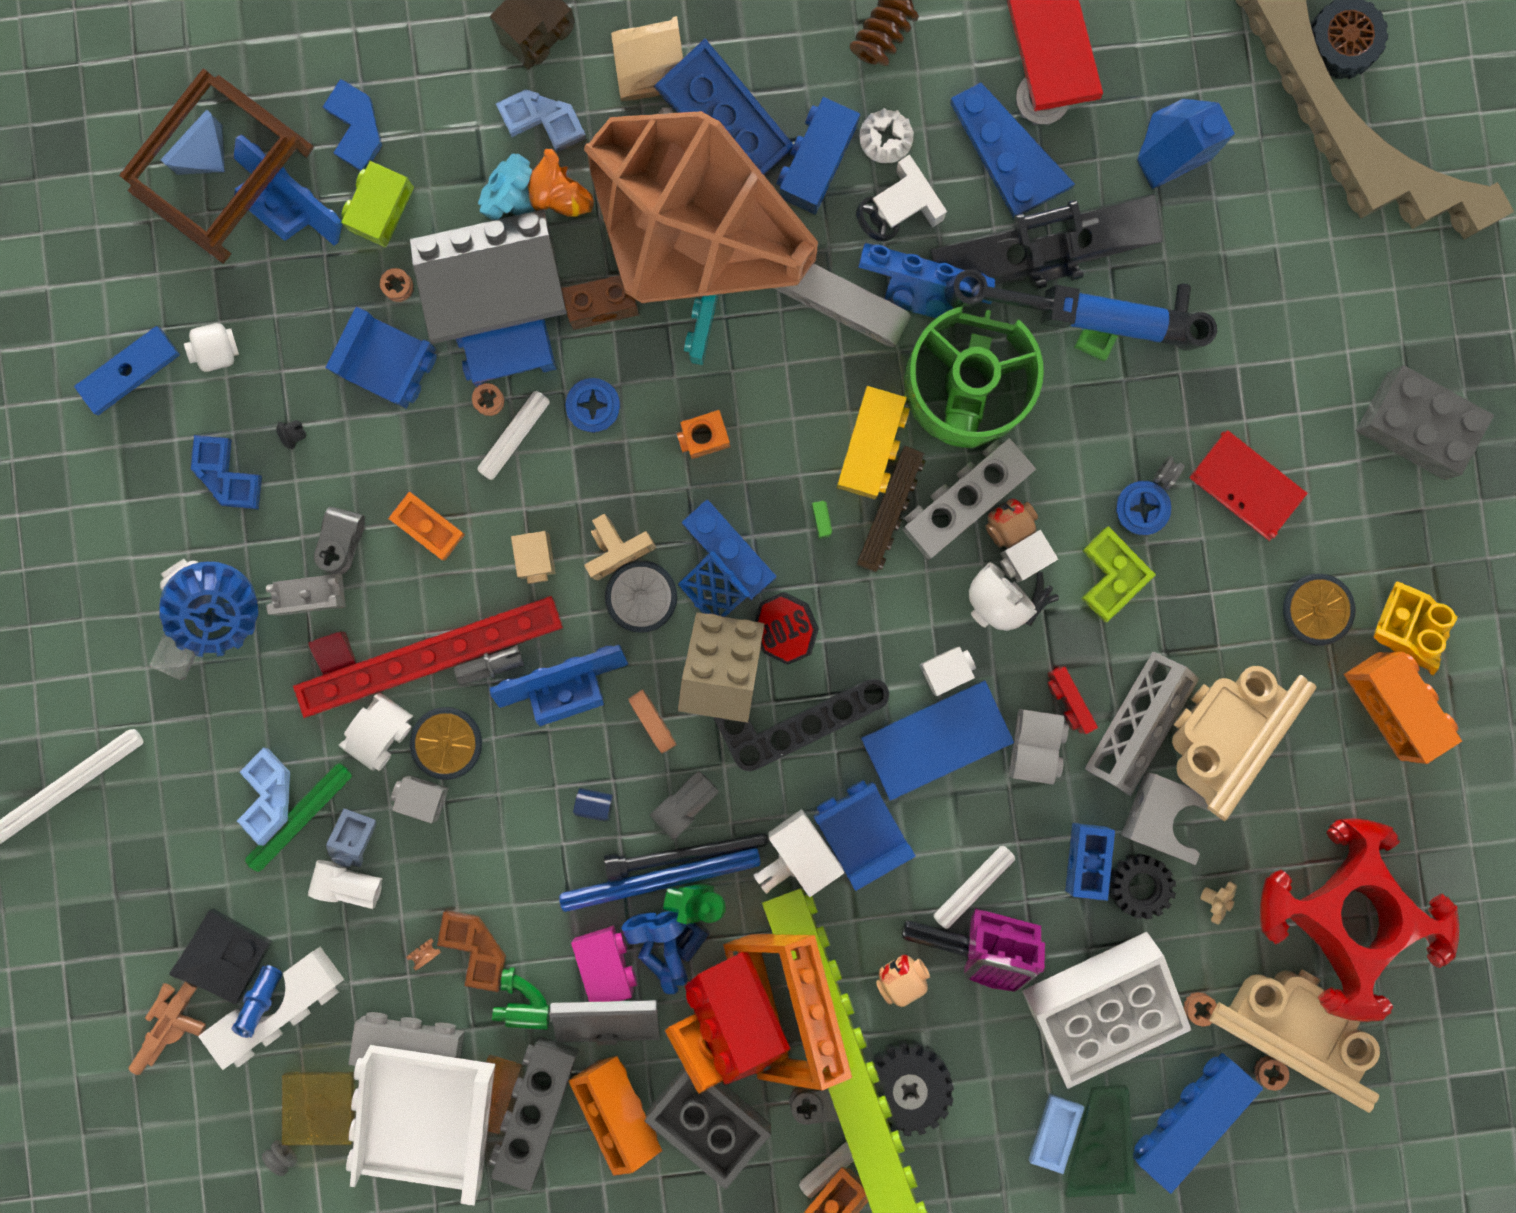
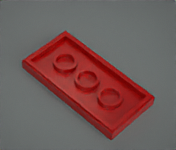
(1055, 52)

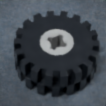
(898, 1071)

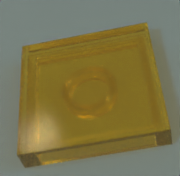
(317, 1108)

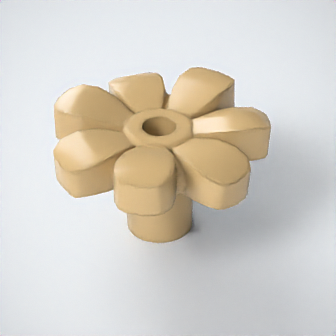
(1220, 901)

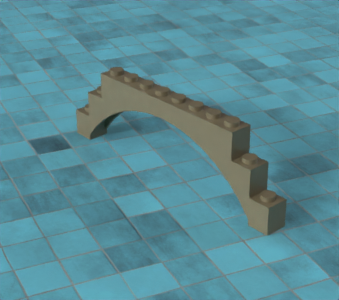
(1359, 158)

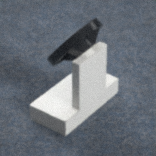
(901, 202)

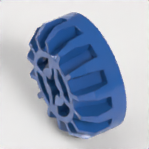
(208, 584)

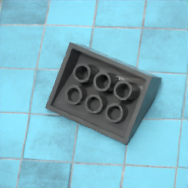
(487, 276)

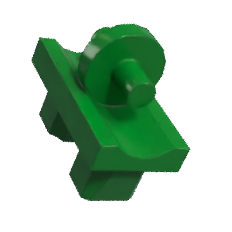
(695, 903)

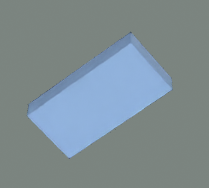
(1056, 1133)

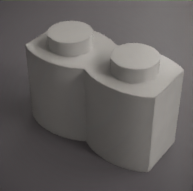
(1037, 746)

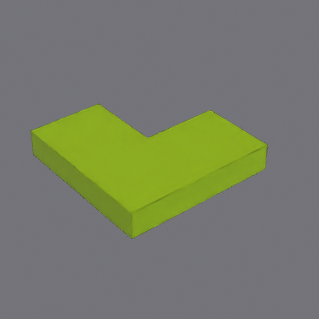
(1123, 574)

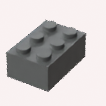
(1424, 423)
(710, 1127)

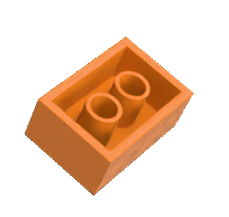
(1403, 707)

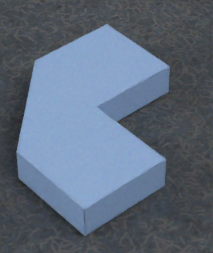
(530, 109)
(270, 810)

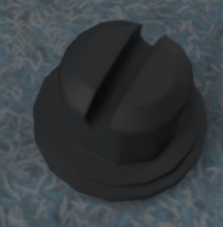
(290, 433)

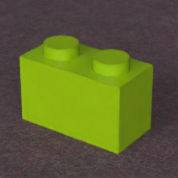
(377, 203)

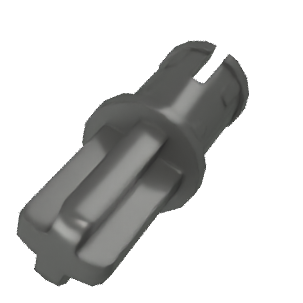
(488, 666)

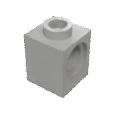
(419, 798)

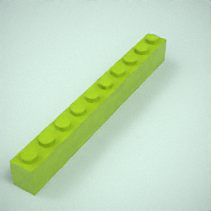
(855, 1100)

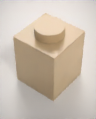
(533, 556)

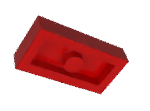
(1077, 713)

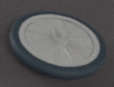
(641, 596)

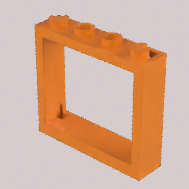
(812, 1006)

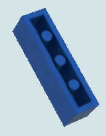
(1195, 1122)

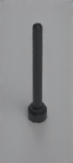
(620, 866)

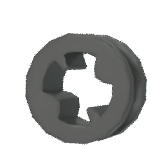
(1168, 473)
(279, 1158)

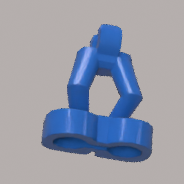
(658, 928)

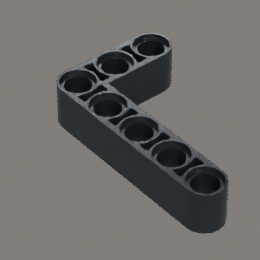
(793, 727)

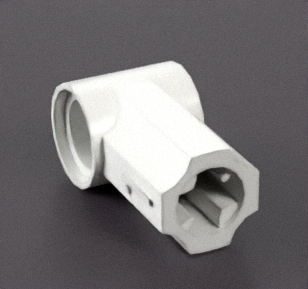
(336, 883)

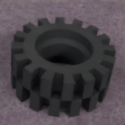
(1162, 886)

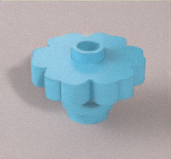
(507, 189)

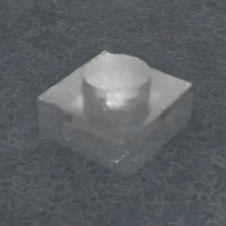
(171, 659)

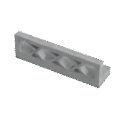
(1153, 723)

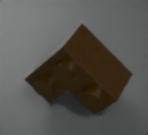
(532, 27)

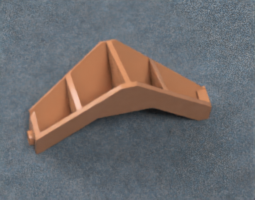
(692, 210)

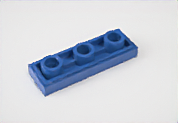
(110, 381)

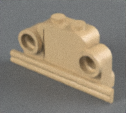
(1234, 734)
(1292, 1026)

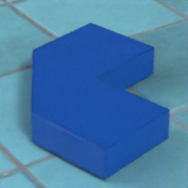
(362, 138)
(211, 465)

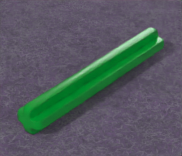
(300, 816)

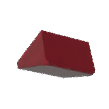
(332, 652)

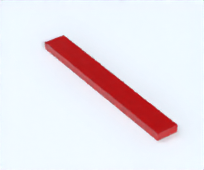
(428, 657)

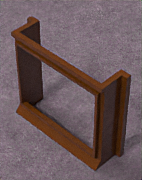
(250, 190)

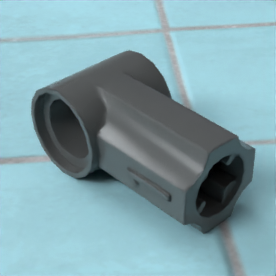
(679, 809)

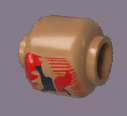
(1011, 523)

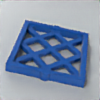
(728, 575)

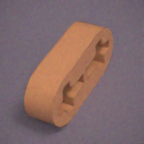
(652, 721)

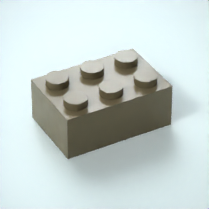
(721, 667)

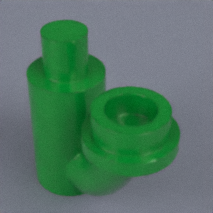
(519, 1014)

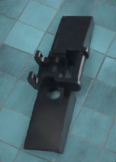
(1111, 230)

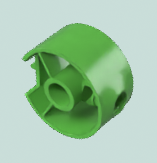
(965, 403)

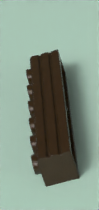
(888, 514)

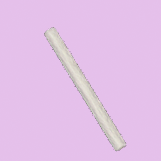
(69, 783)

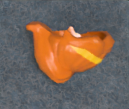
(555, 190)

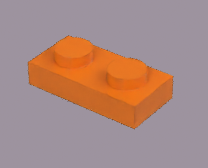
(426, 526)

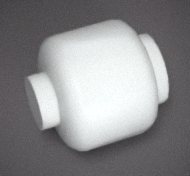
(211, 347)

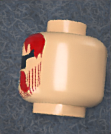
(903, 980)

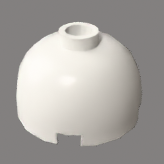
(998, 600)

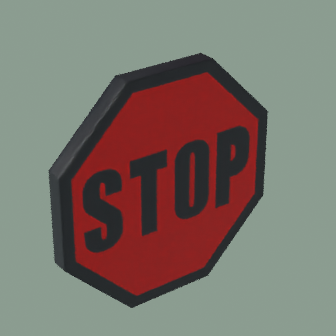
(788, 628)

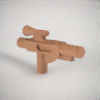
(169, 1027)

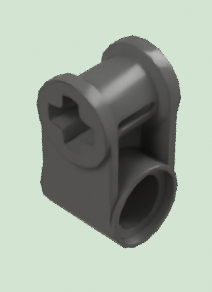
(340, 536)
(820, 1109)

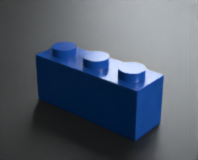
(817, 154)
(717, 535)

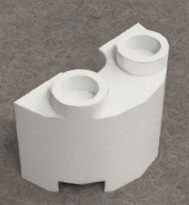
(375, 731)

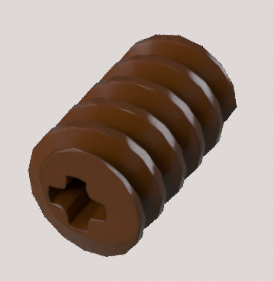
(883, 29)

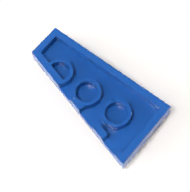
(1010, 155)

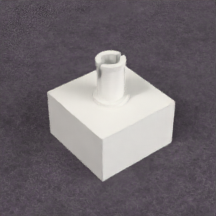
(801, 855)

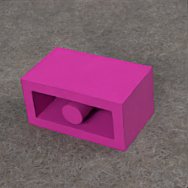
(604, 966)

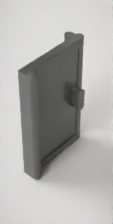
(605, 1021)

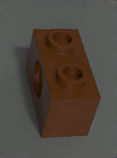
(598, 303)

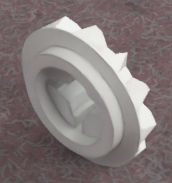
(893, 149)

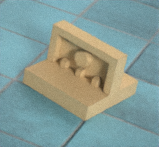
(618, 552)

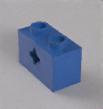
(1090, 861)

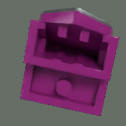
(1003, 951)

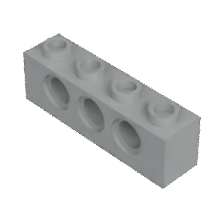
(1013, 470)

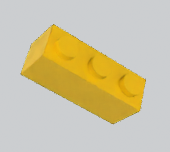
(873, 443)

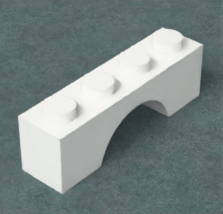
(305, 982)

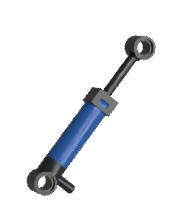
(1067, 307)

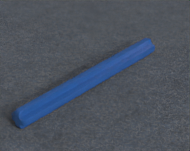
(659, 879)

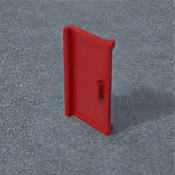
(1251, 481)

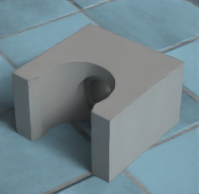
(1154, 813)

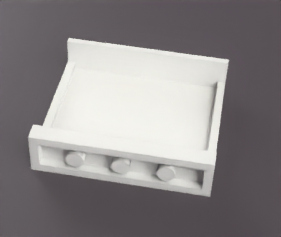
(421, 1119)

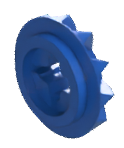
(581, 394)
(1152, 495)

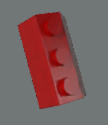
(736, 1018)

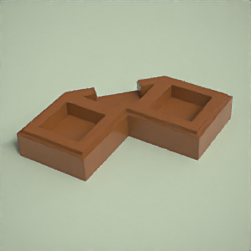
(486, 957)

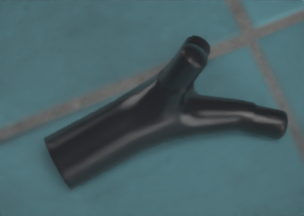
(1041, 597)

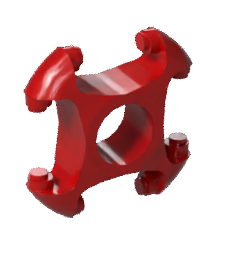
(1399, 920)

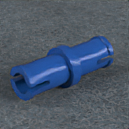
(257, 1001)

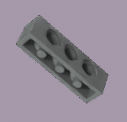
(520, 1167)

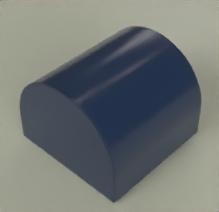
(593, 805)
(691, 940)

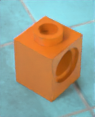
(711, 421)

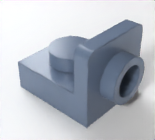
(350, 838)

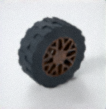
(1349, 36)

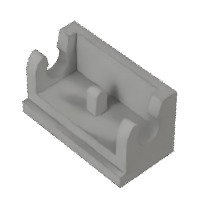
(306, 595)

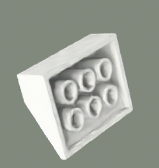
(1107, 1009)

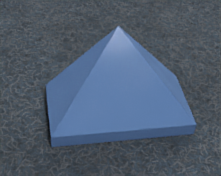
(198, 149)

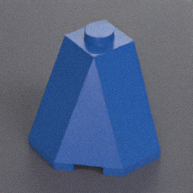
(1182, 139)

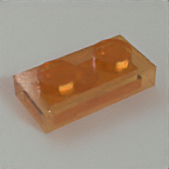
(504, 1080)

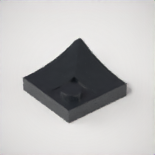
(222, 957)

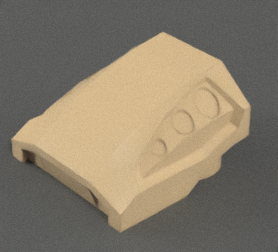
(645, 57)

